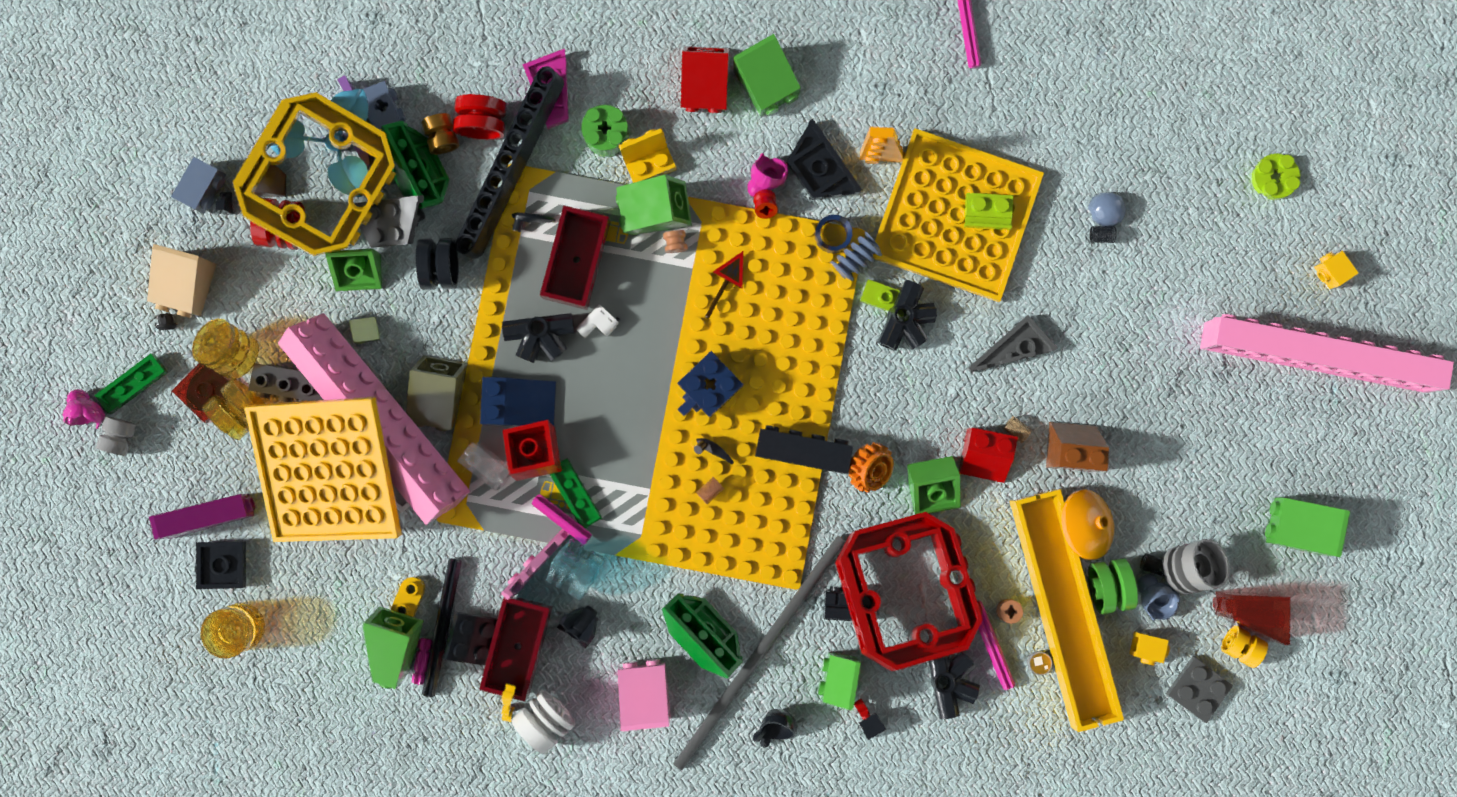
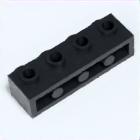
(804, 451)

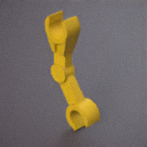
(507, 698)

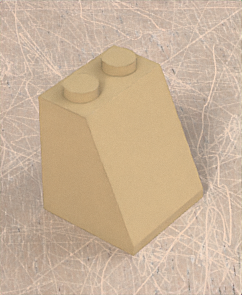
(179, 281)

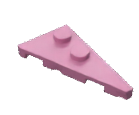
(532, 565)

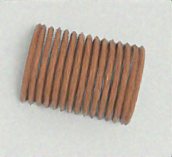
(711, 490)

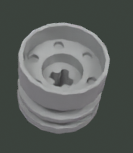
(1196, 567)

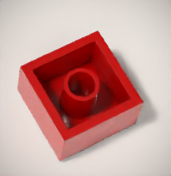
(532, 450)

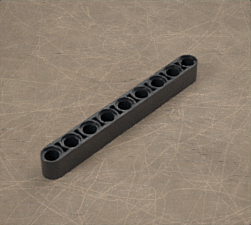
(510, 151)

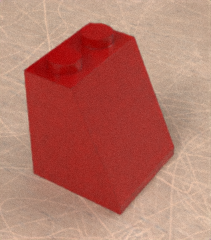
(704, 79)

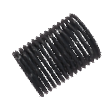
(1110, 232)
(1152, 565)

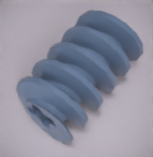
(857, 257)

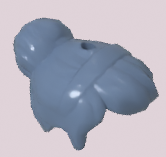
(1158, 598)

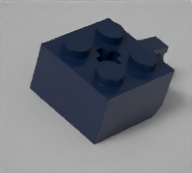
(694, 386)

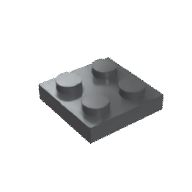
(1199, 689)

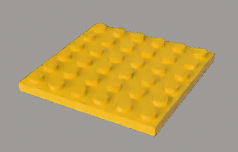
(927, 215)
(324, 470)

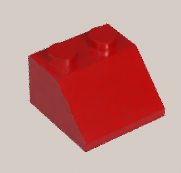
(987, 454)

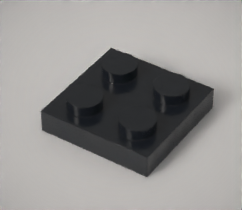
(221, 565)
(469, 638)

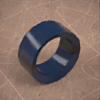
(840, 220)

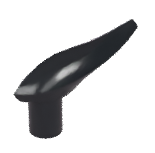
(531, 218)
(713, 448)

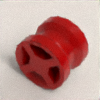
(765, 204)

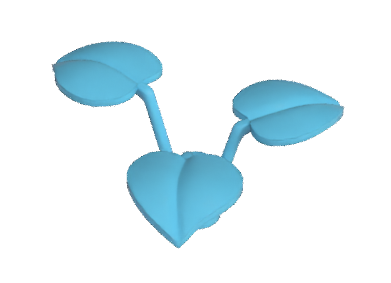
(351, 170)

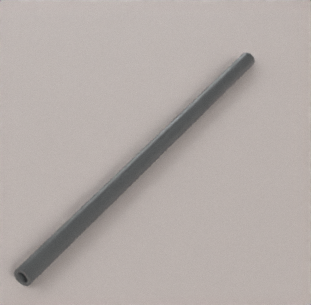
(759, 653)

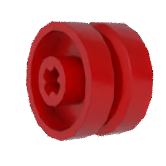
(479, 117)

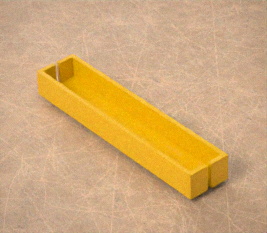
(1066, 612)

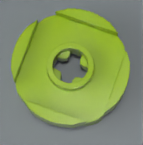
(1269, 187)

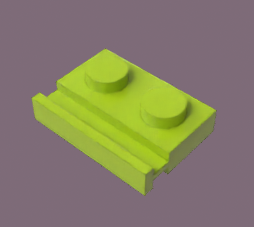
(988, 211)

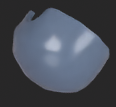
(1107, 209)

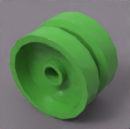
(1112, 586)

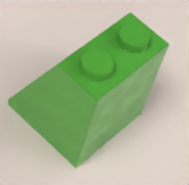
(766, 76)
(653, 205)
(1307, 527)
(390, 645)

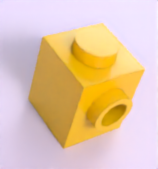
(1335, 269)
(1149, 648)

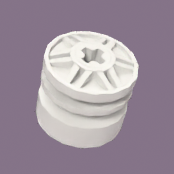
(539, 725)

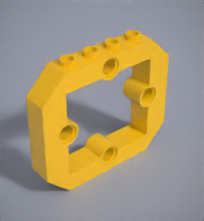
(333, 119)

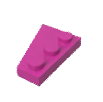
(556, 61)

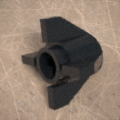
(580, 624)

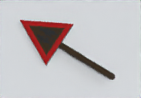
(732, 272)

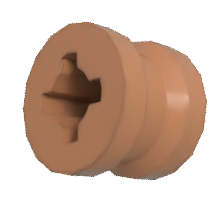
(675, 241)
(1004, 611)

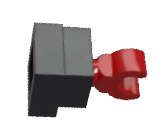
(870, 724)

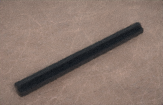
(441, 627)

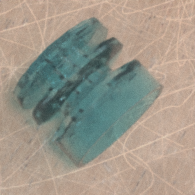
(575, 569)

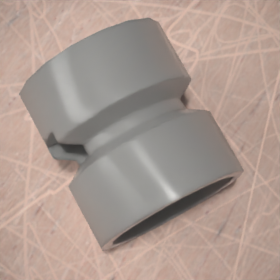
(116, 436)

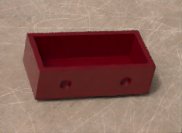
(581, 236)
(521, 623)

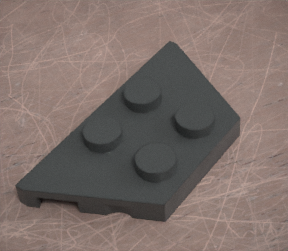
(392, 221)

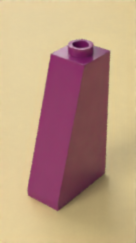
(201, 516)

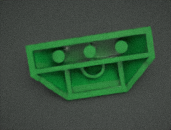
(415, 167)
(703, 634)

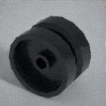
(437, 264)

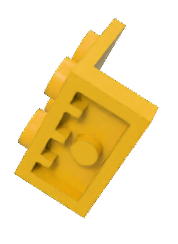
(647, 156)

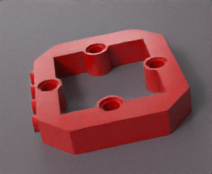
(950, 559)

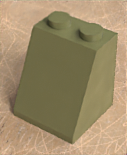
(435, 392)

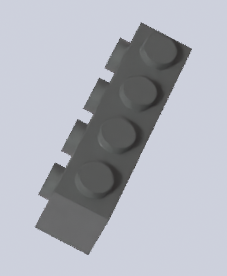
(281, 382)

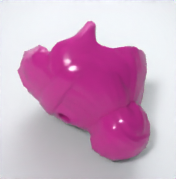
(761, 180)
(82, 410)

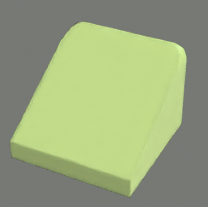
(364, 330)

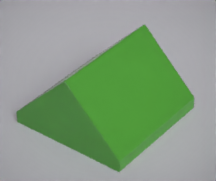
(355, 269)

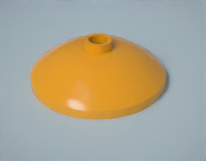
(1088, 524)

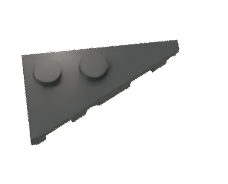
(1019, 343)

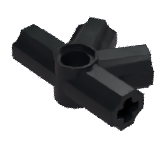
(913, 316)
(532, 342)
(957, 686)

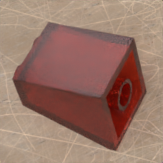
(1258, 613)

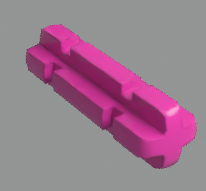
(421, 660)

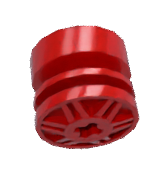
(267, 239)

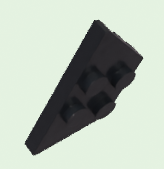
(820, 166)

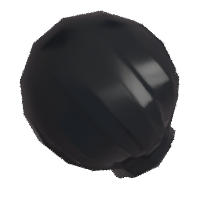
(776, 725)

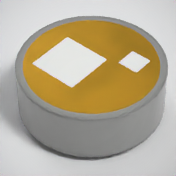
(1039, 663)

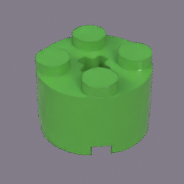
(596, 121)

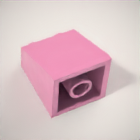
(643, 695)

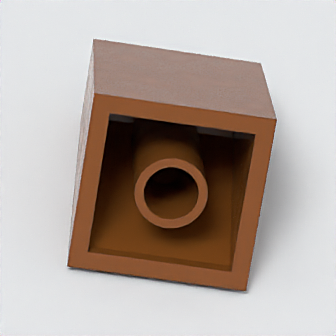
(1076, 448)

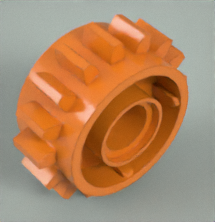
(871, 467)

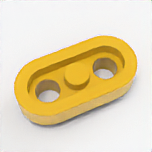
(409, 600)

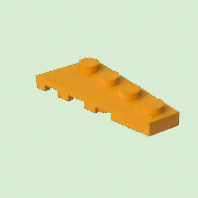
(881, 145)

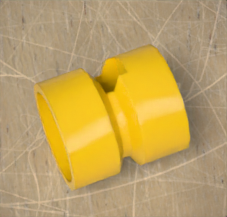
(1247, 648)

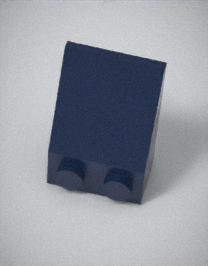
(517, 401)

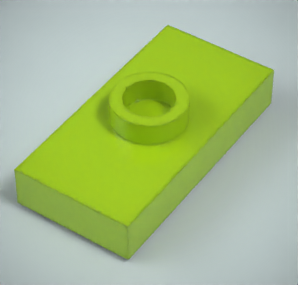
(880, 296)

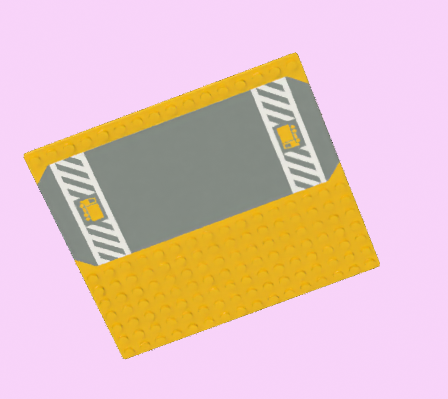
(623, 394)

